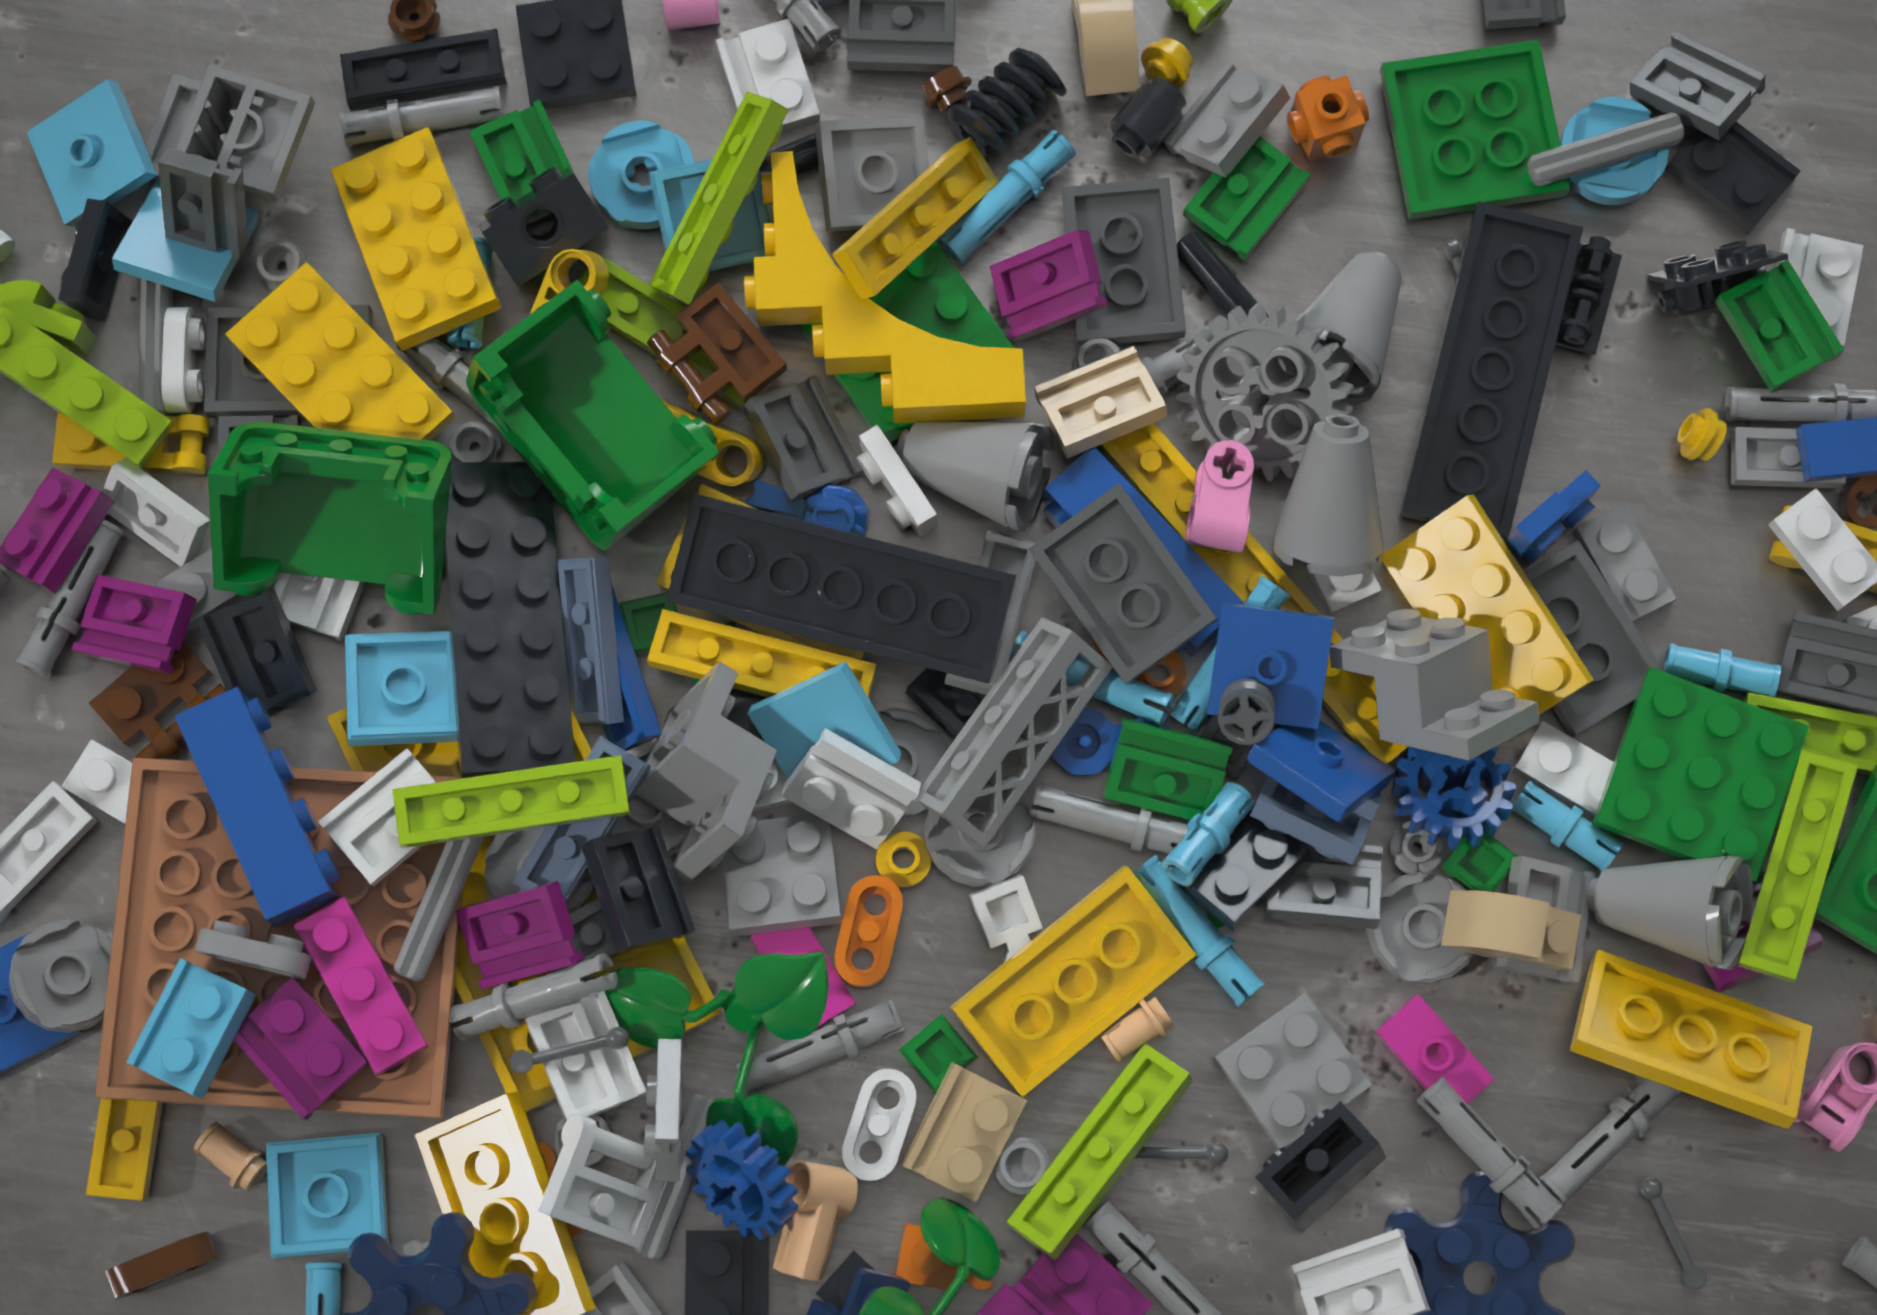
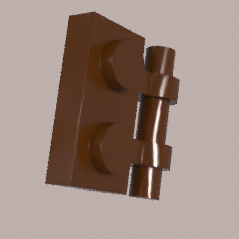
(729, 342)
(144, 697)

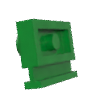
(518, 150)
(1249, 199)
(1779, 325)
(1165, 769)

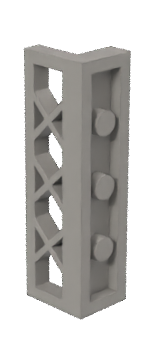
(1007, 723)

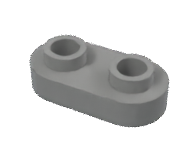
(229, 943)

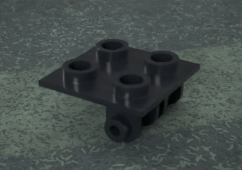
(1689, 280)
(1588, 295)

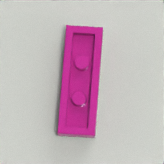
(361, 986)

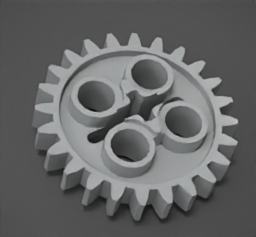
(1257, 345)

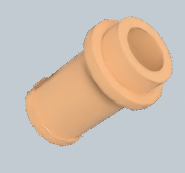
(1137, 1029)
(231, 1157)

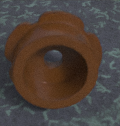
(410, 30)
(946, 89)

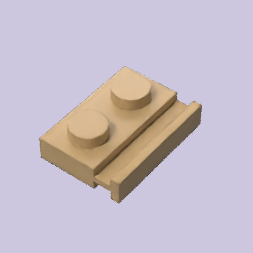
(1100, 402)
(964, 1132)

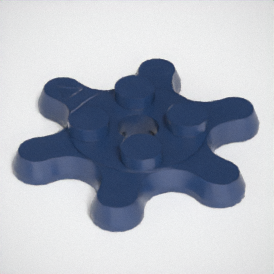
(1482, 1235)
(436, 1275)

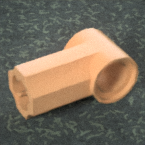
(822, 1199)

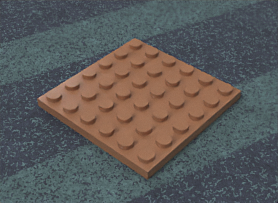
(186, 875)

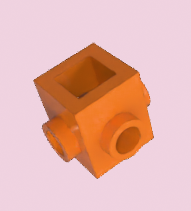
(1318, 129)

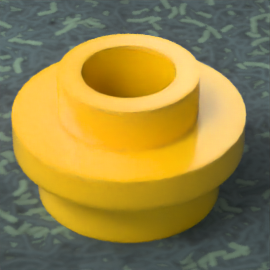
(1168, 61)
(1701, 435)
(909, 876)

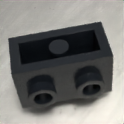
(1320, 1166)

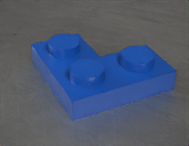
(1544, 525)

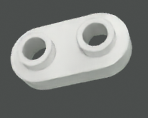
(180, 379)
(879, 1125)

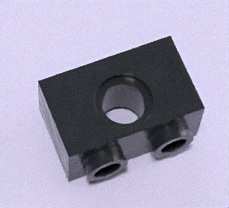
(530, 254)

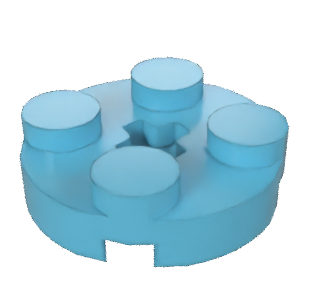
(616, 161)
(1621, 181)

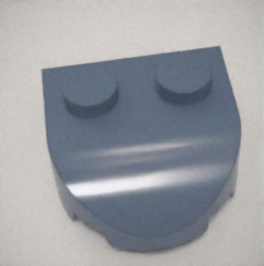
(1292, 815)

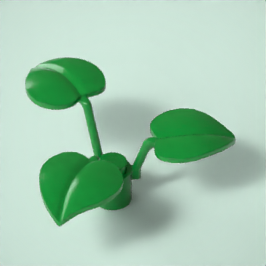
(769, 989)
(955, 1238)

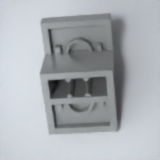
(233, 123)
(1434, 684)
(707, 773)

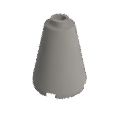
(1358, 316)
(982, 465)
(1333, 503)
(1679, 905)

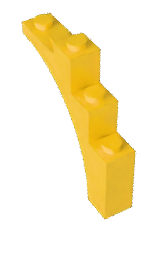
(929, 374)

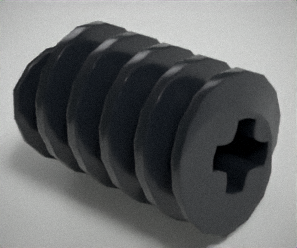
(1004, 99)

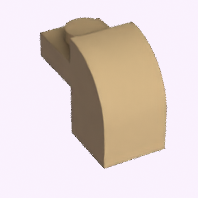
(1107, 45)
(1511, 928)

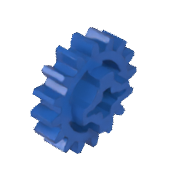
(1458, 811)
(741, 1179)

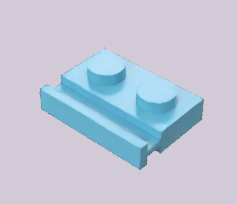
(191, 1028)

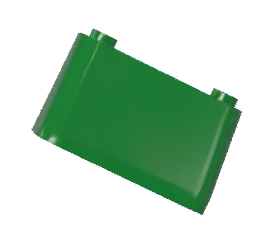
(587, 417)
(330, 510)

